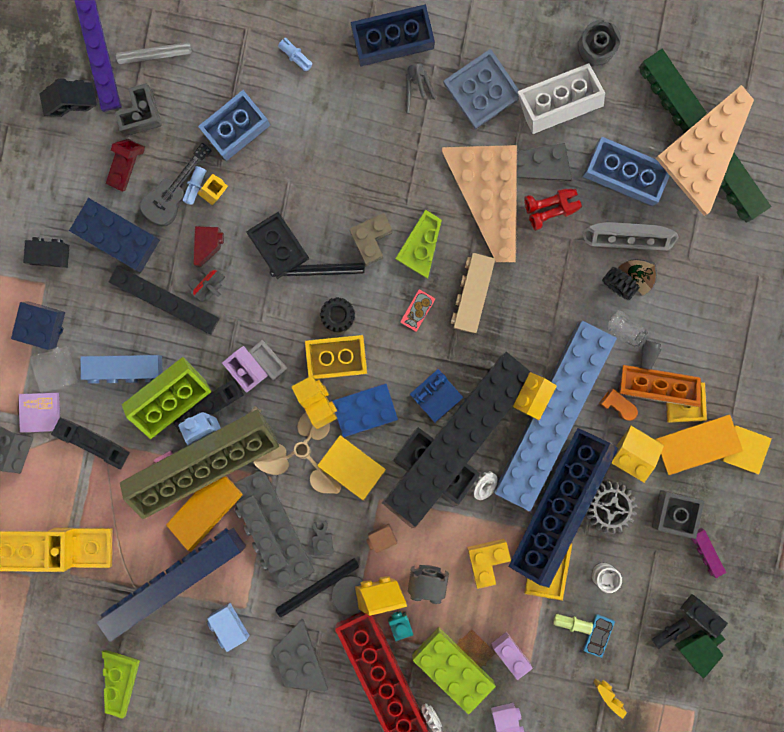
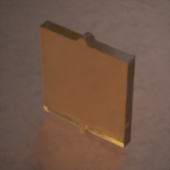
(475, 648)

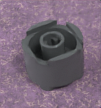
(596, 33)
(427, 583)

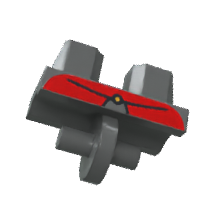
(208, 285)

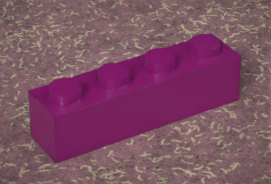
(709, 554)

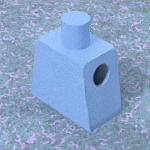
(198, 427)

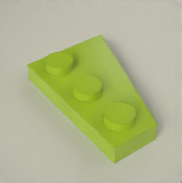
(420, 245)
(119, 682)

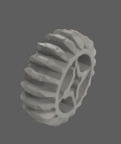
(609, 514)

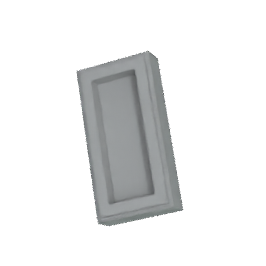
(268, 360)

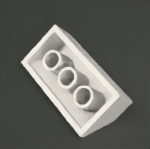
(561, 98)

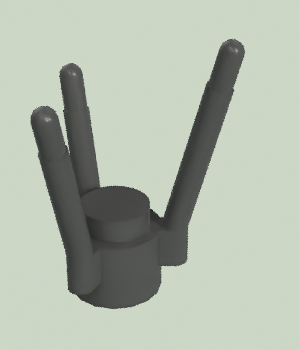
(417, 75)

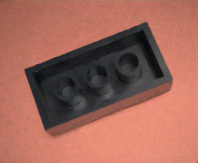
(413, 449)

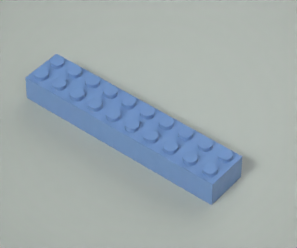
(545, 437)

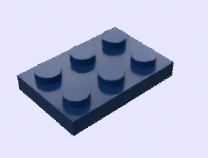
(365, 410)

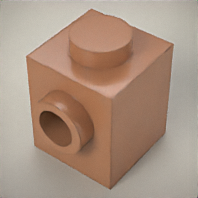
(381, 538)

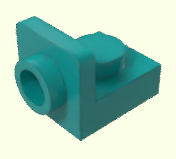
(400, 625)

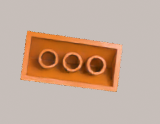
(660, 386)

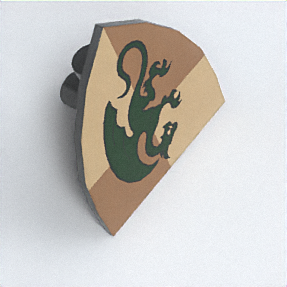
(641, 271)

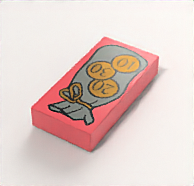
(417, 310)

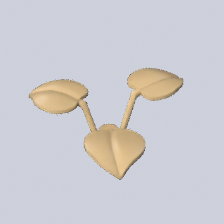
(277, 463)

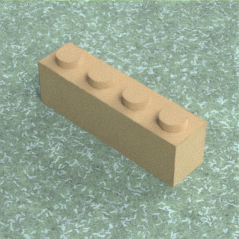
(473, 294)

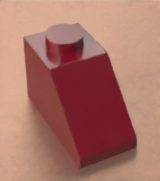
(206, 243)

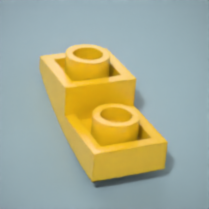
(609, 697)

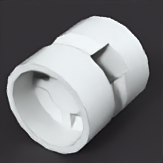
(606, 577)

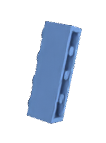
(120, 367)

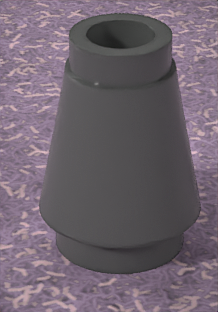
(650, 353)

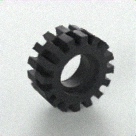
(620, 283)
(337, 303)

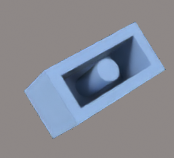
(227, 627)

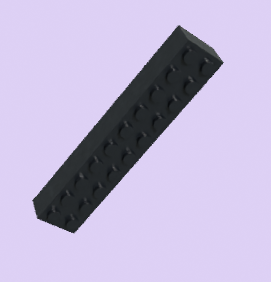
(457, 441)

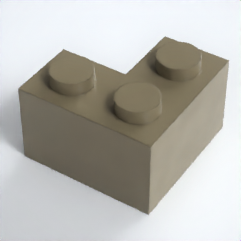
(367, 234)

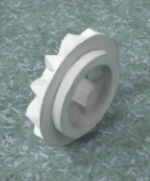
(484, 486)
(431, 718)

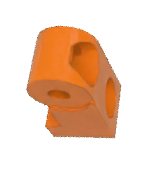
(625, 408)

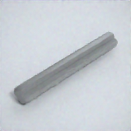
(153, 53)

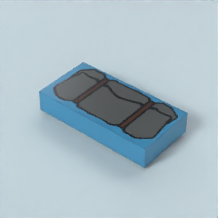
(599, 637)

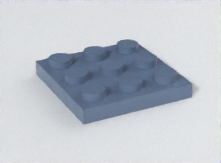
(482, 89)

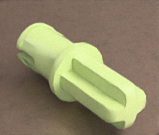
(573, 624)

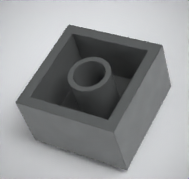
(678, 514)

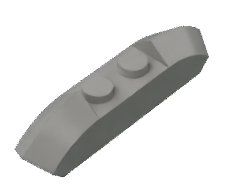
(630, 236)

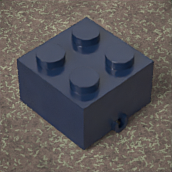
(38, 325)

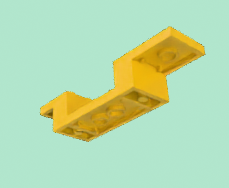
(55, 549)

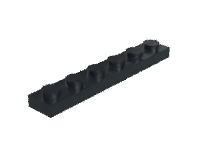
(164, 300)

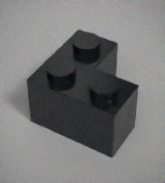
(67, 96)

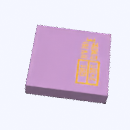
(38, 412)

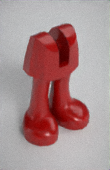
(564, 208)

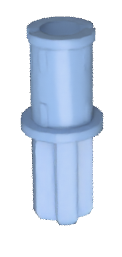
(295, 54)
(194, 185)

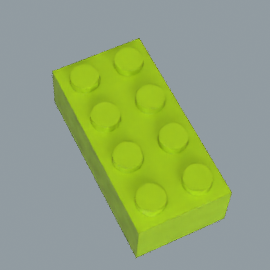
(166, 398)
(453, 670)

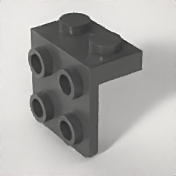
(13, 450)

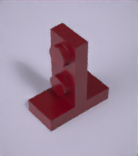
(123, 163)

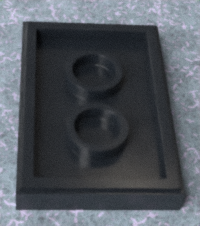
(277, 245)

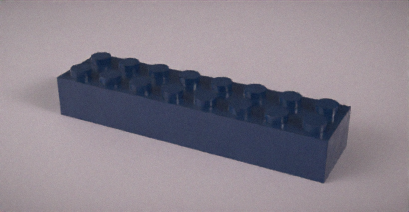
(563, 507)
(167, 586)

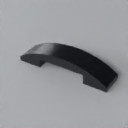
(213, 402)
(90, 442)

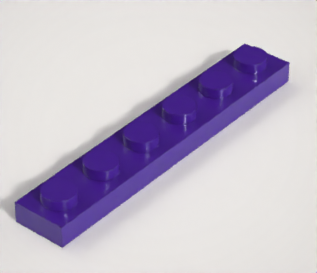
(98, 54)

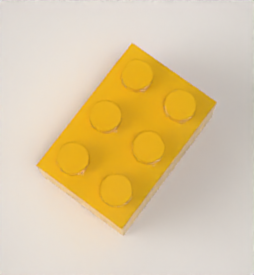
(336, 357)

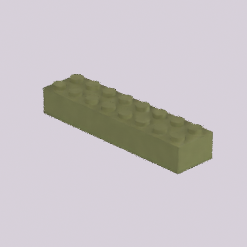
(199, 464)

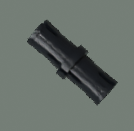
(681, 626)

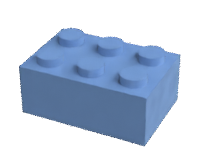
(234, 125)

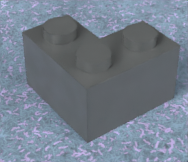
(142, 115)

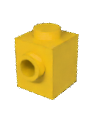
(212, 189)

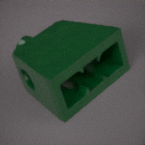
(701, 651)

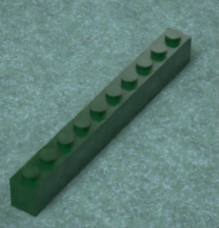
(686, 112)

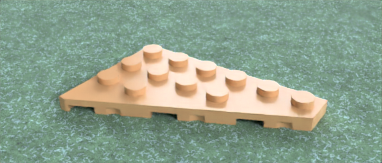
(704, 152)
(490, 189)

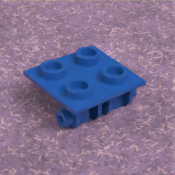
(436, 395)

